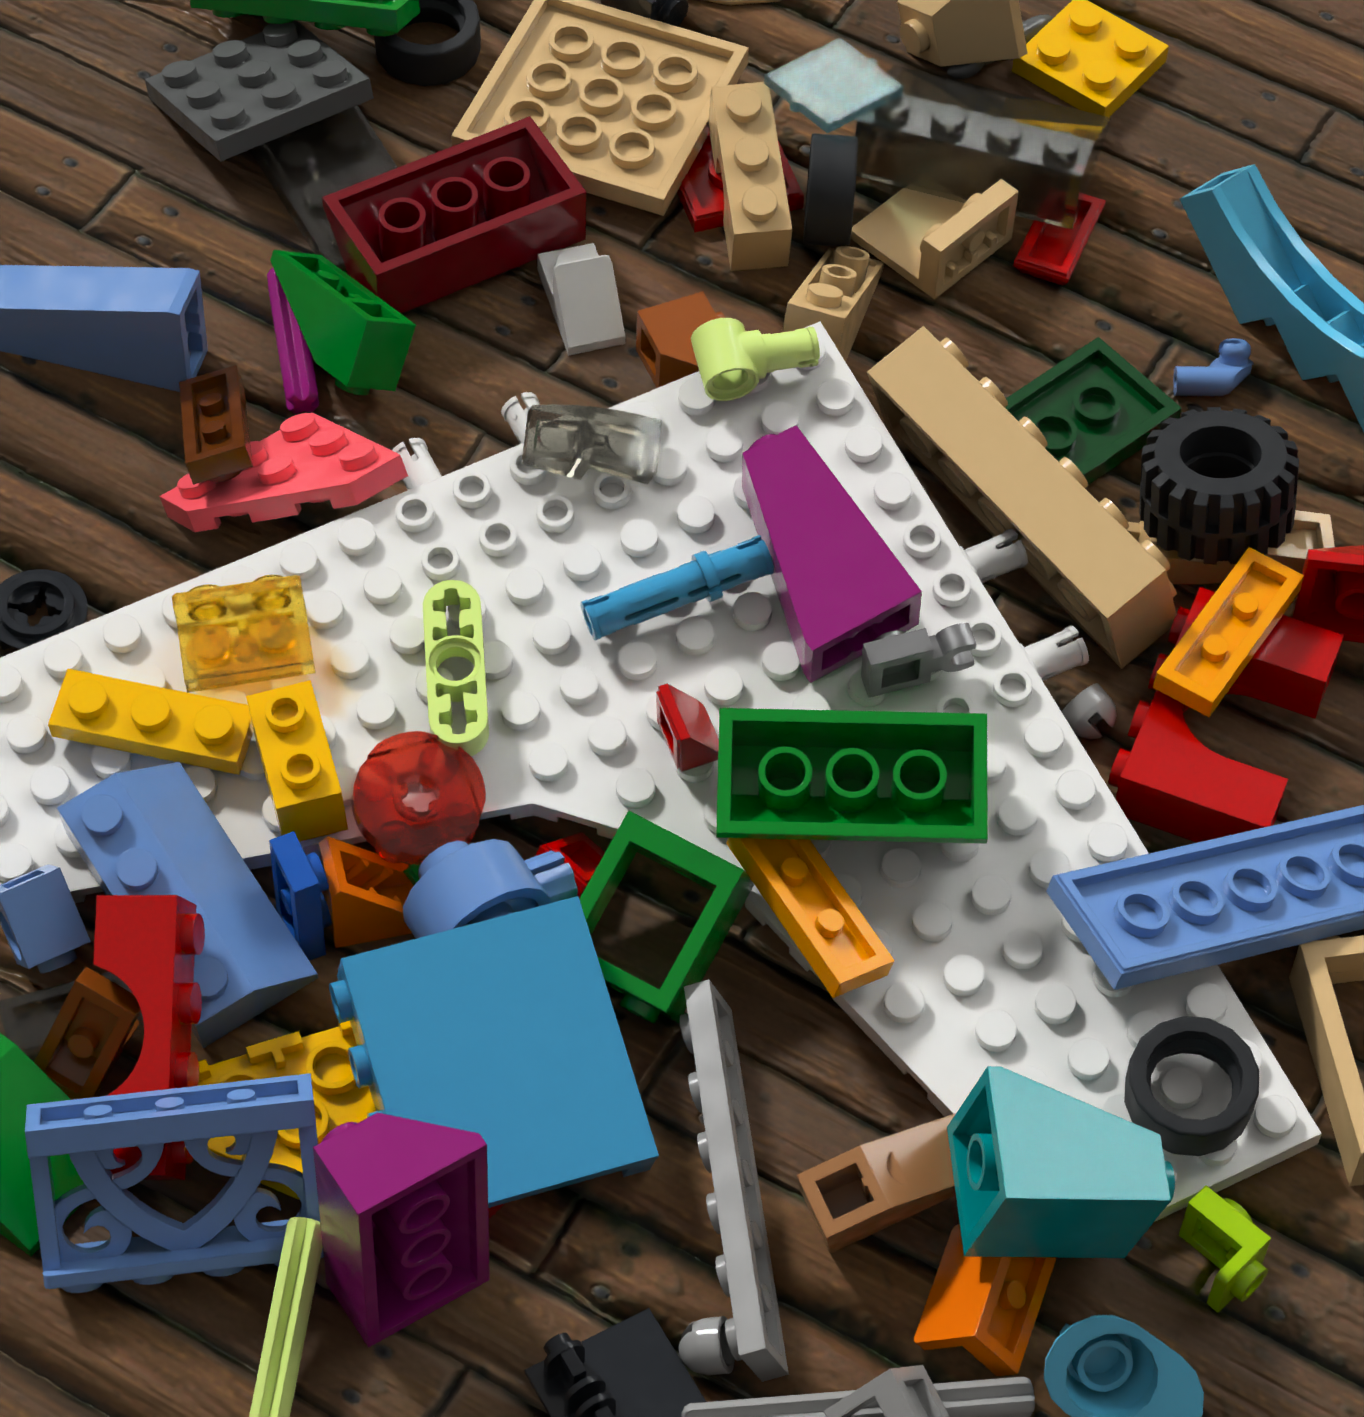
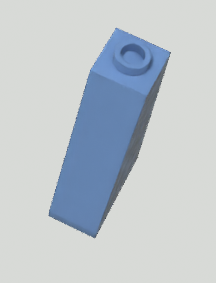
(106, 320)

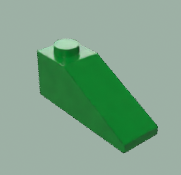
(344, 323)

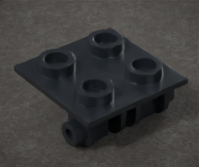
(614, 1373)

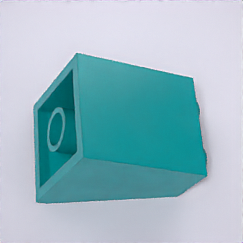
(1051, 1173)

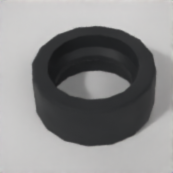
(434, 62)
(830, 190)
(1201, 1038)

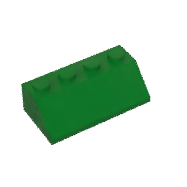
(852, 775)

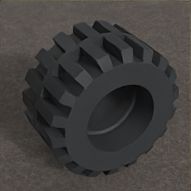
(1218, 485)

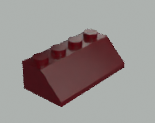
(458, 216)

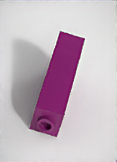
(827, 558)

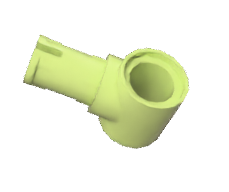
(736, 359)

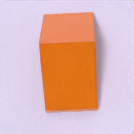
(363, 893)

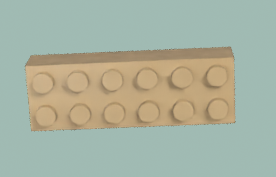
(1012, 482)

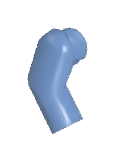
(1220, 376)

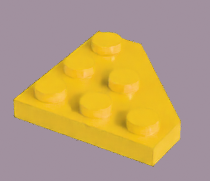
(333, 1086)

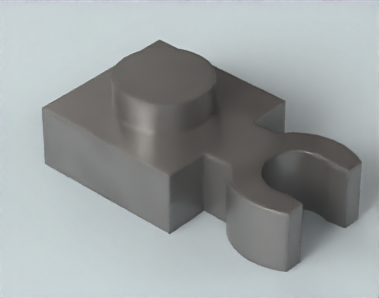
(908, 659)

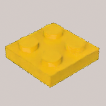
(1090, 58)

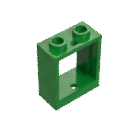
(730, 890)

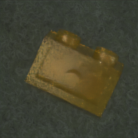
(243, 632)

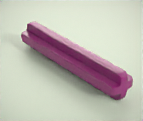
(293, 352)

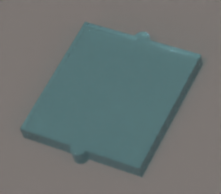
(833, 85)

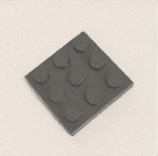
(258, 89)

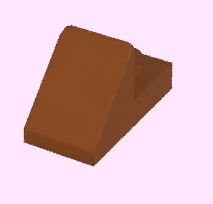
(88, 1035)

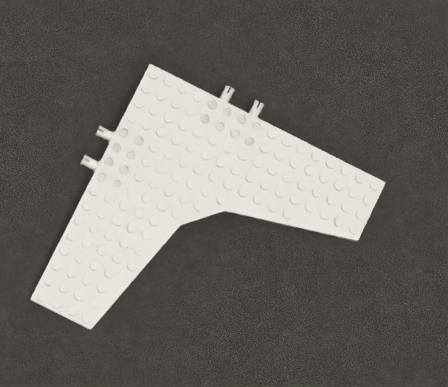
(574, 731)

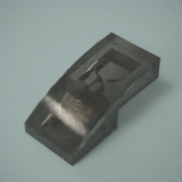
(585, 437)

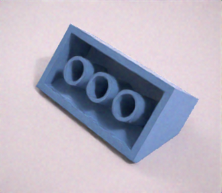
(159, 837)

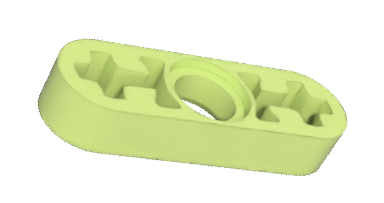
(466, 645)

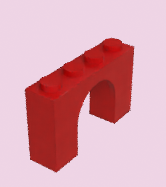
(1185, 786)

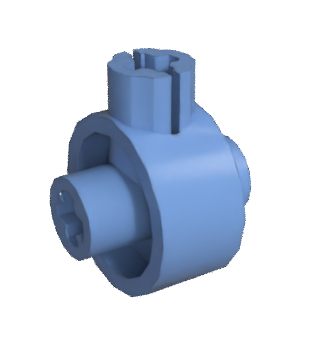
(482, 882)

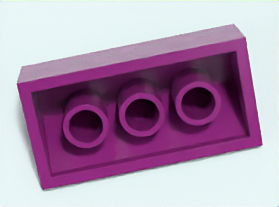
(401, 1219)

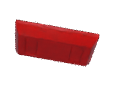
(1054, 251)

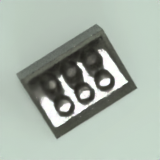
(967, 137)

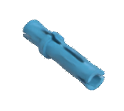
(690, 582)

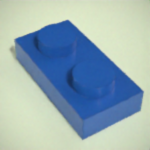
(298, 893)

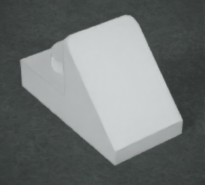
(582, 297)

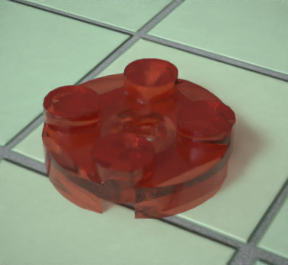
(383, 782)

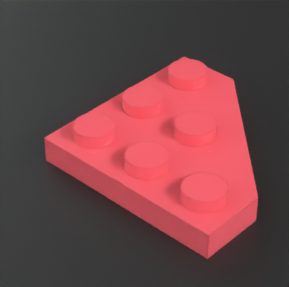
(296, 465)

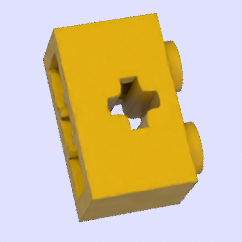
(297, 761)

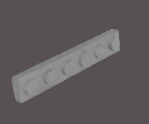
(736, 1202)

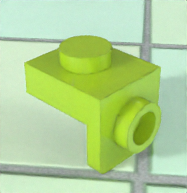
(1230, 1241)

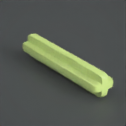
(288, 1319)

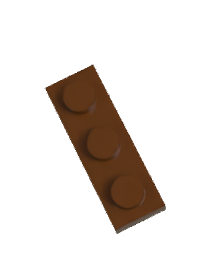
(215, 425)

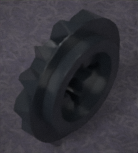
(24, 594)

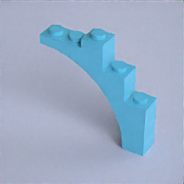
(1279, 279)

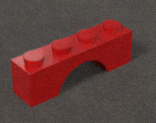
(152, 950)

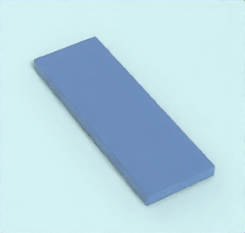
(1218, 898)

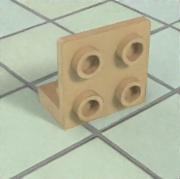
(938, 238)

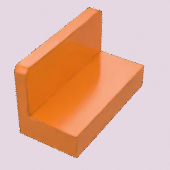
(984, 1305)

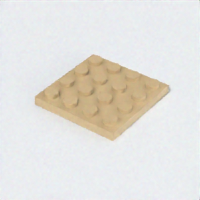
(610, 95)

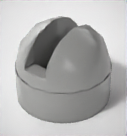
(1088, 710)
(706, 1348)

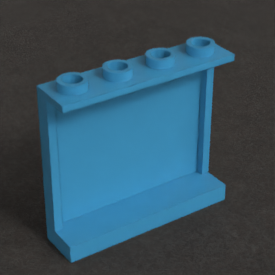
(505, 1039)

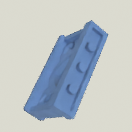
(97, 1125)

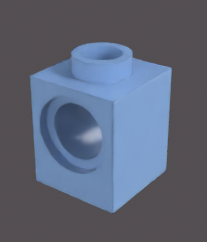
(41, 919)

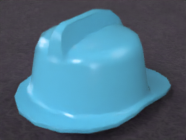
(1119, 1371)

